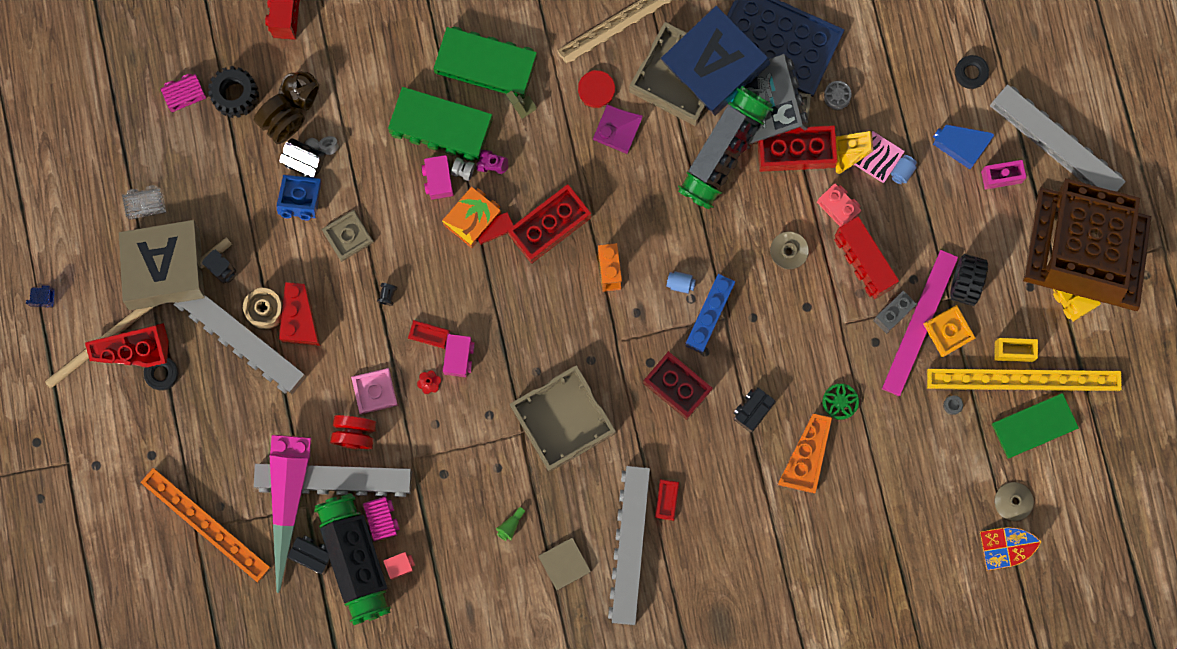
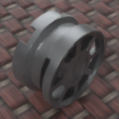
(837, 95)

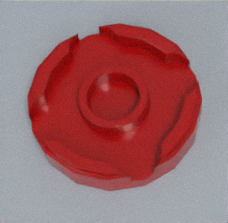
(596, 89)

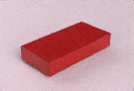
(496, 228)
(428, 334)
(667, 500)

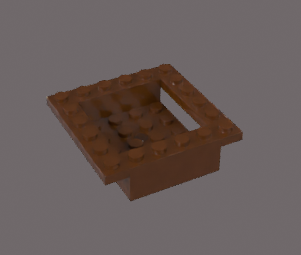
(1083, 265)

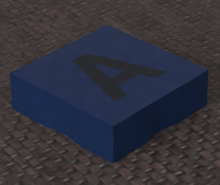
(715, 60)

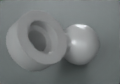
(327, 145)

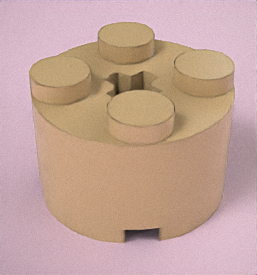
(258, 299)

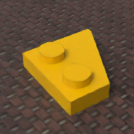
(852, 149)

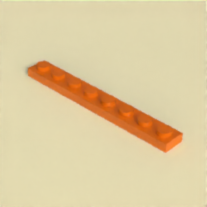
(205, 525)

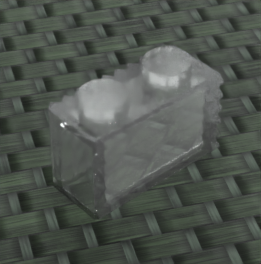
(144, 202)

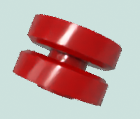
(352, 433)

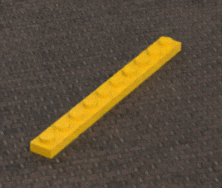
(1024, 380)

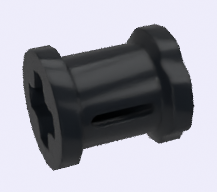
(387, 294)

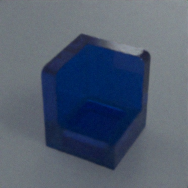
(41, 297)

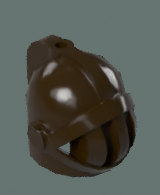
(300, 89)

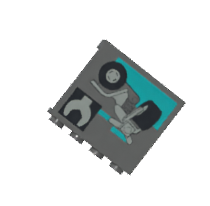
(779, 88)

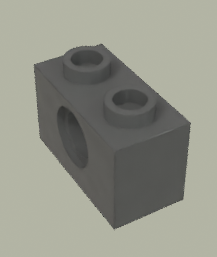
(894, 312)

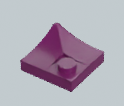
(617, 128)

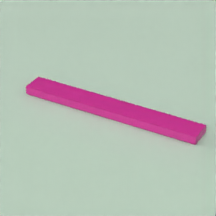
(916, 330)

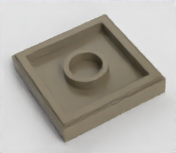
(347, 235)
(564, 564)

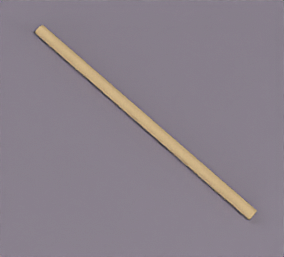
(118, 328)

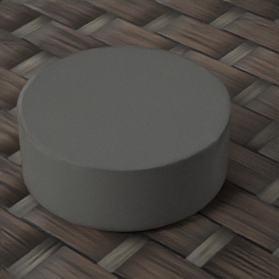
(953, 405)

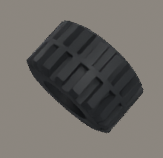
(223, 81)
(969, 279)

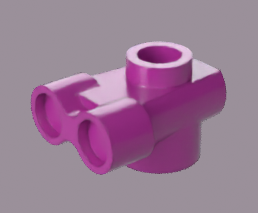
(492, 162)

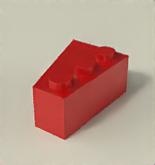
(297, 316)

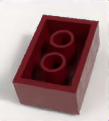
(677, 385)

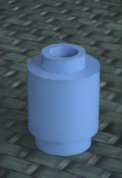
(903, 169)
(681, 282)

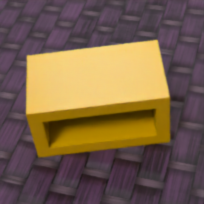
(1016, 349)

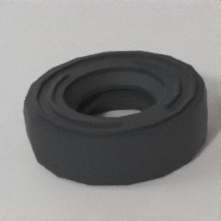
(976, 61)
(163, 384)

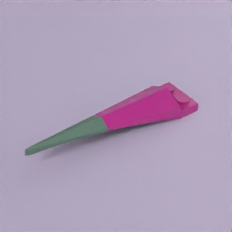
(288, 471)

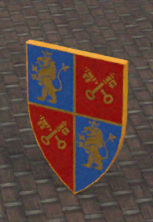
(1008, 547)

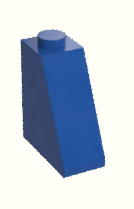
(962, 143)

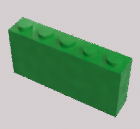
(485, 62)
(440, 124)

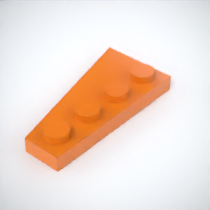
(806, 461)

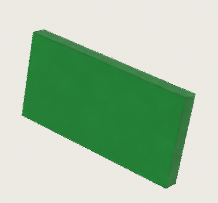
(1035, 426)

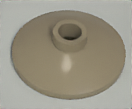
(791, 241)
(1004, 503)

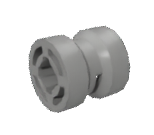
(462, 169)

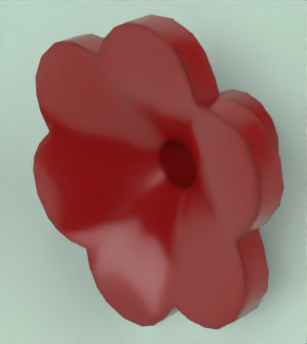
(429, 387)

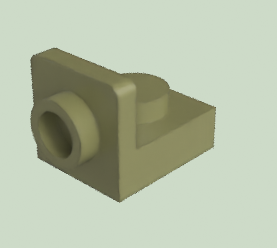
(522, 106)

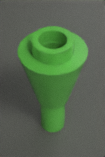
(508, 528)

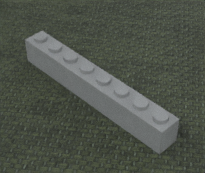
(1055, 140)
(244, 343)
(345, 480)
(630, 545)

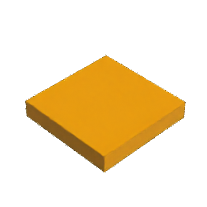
(949, 330)

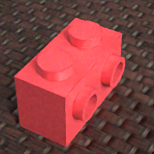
(839, 205)

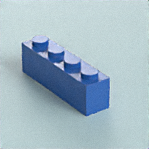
(710, 313)

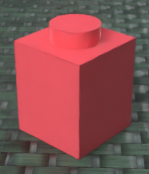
(399, 565)

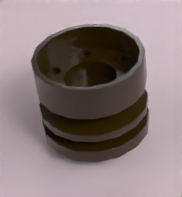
(279, 118)

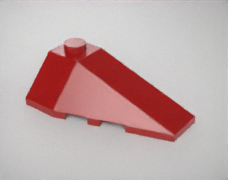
(136, 347)

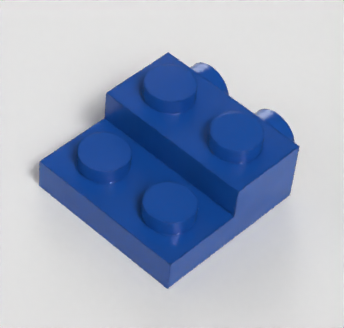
(298, 197)

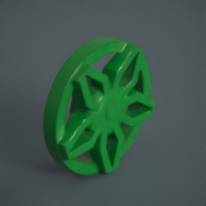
(840, 401)

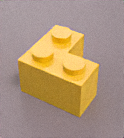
(1074, 305)

